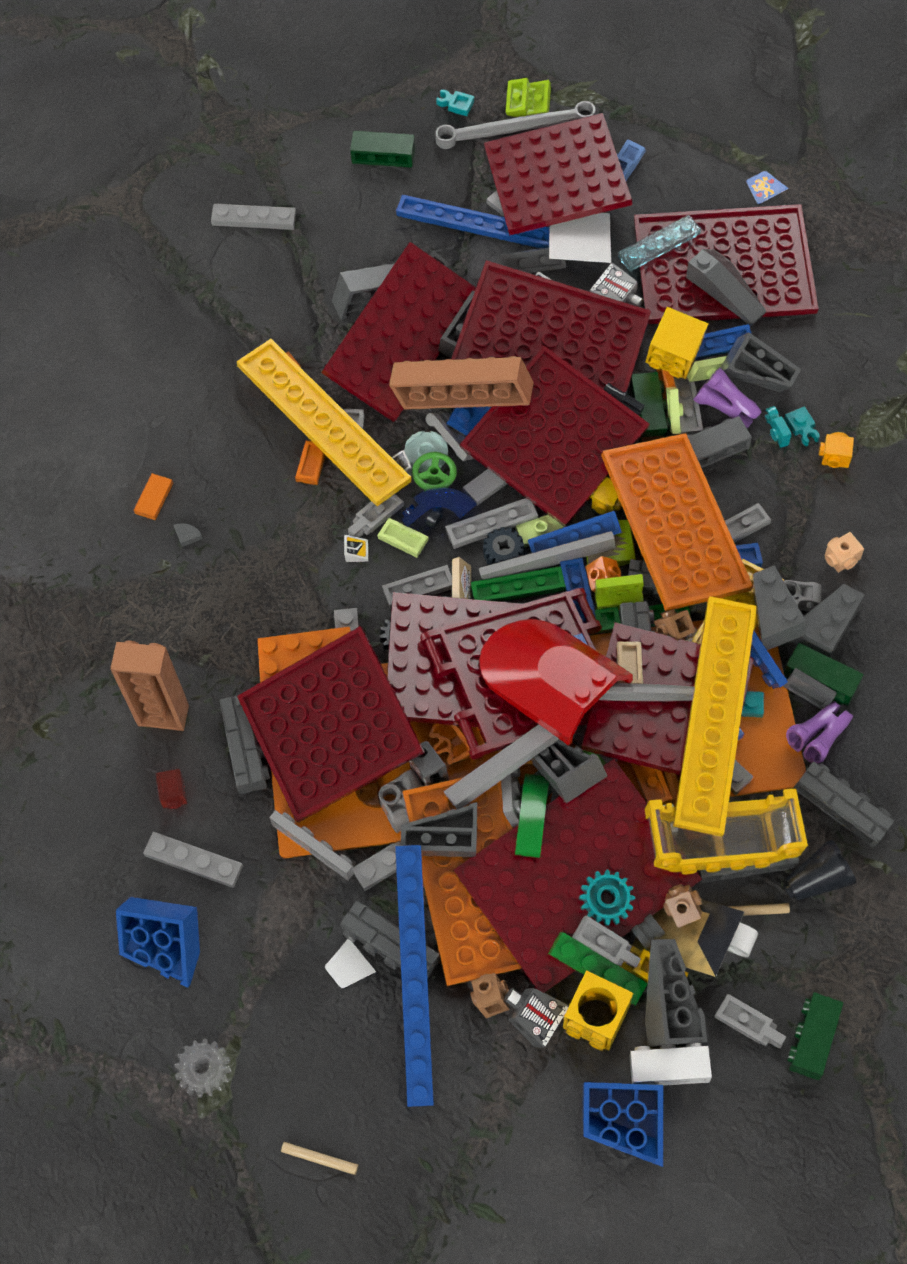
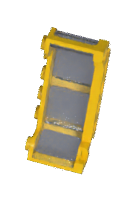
(753, 835)

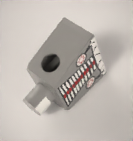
(618, 286)

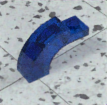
(438, 497)

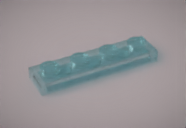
(659, 243)

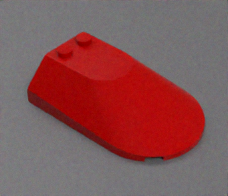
(547, 674)

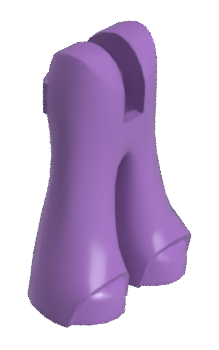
(727, 398)
(818, 749)

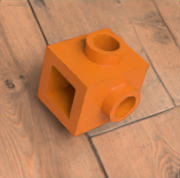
(601, 569)

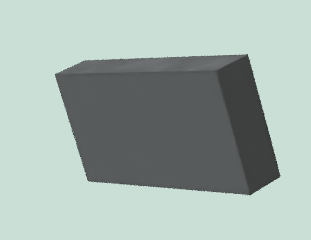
(809, 689)

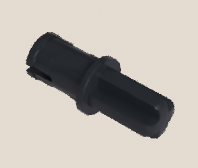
(634, 405)

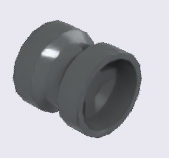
(648, 931)

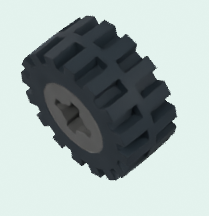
(511, 540)

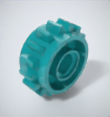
(613, 885)

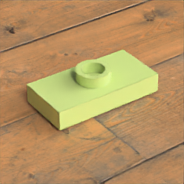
(704, 369)
(674, 409)
(537, 527)
(403, 537)

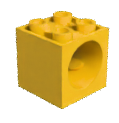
(676, 343)
(596, 988)

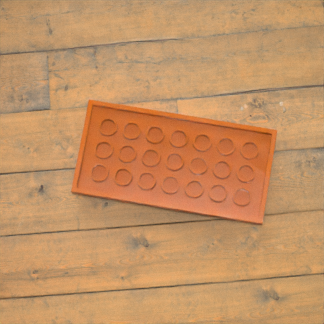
(676, 521)
(462, 933)

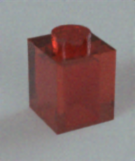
(171, 789)

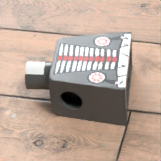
(429, 766)
(535, 1014)

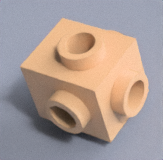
(843, 552)

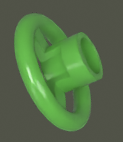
(437, 480)

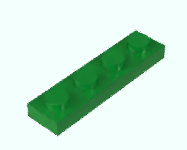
(519, 585)
(583, 958)

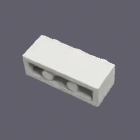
(670, 1065)

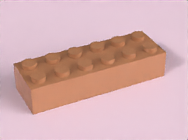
(462, 383)
(150, 685)

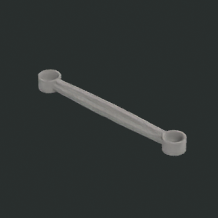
(511, 125)
(648, 692)

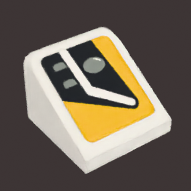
(355, 549)

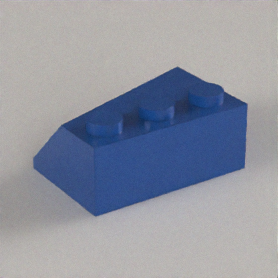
(160, 936)
(625, 1118)

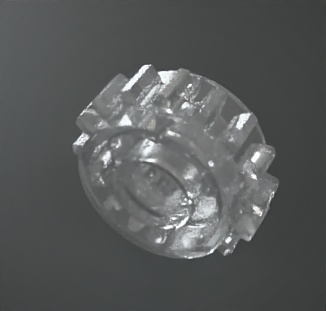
(193, 1058)

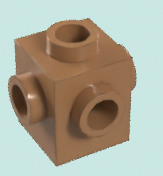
(675, 624)
(683, 905)
(489, 995)

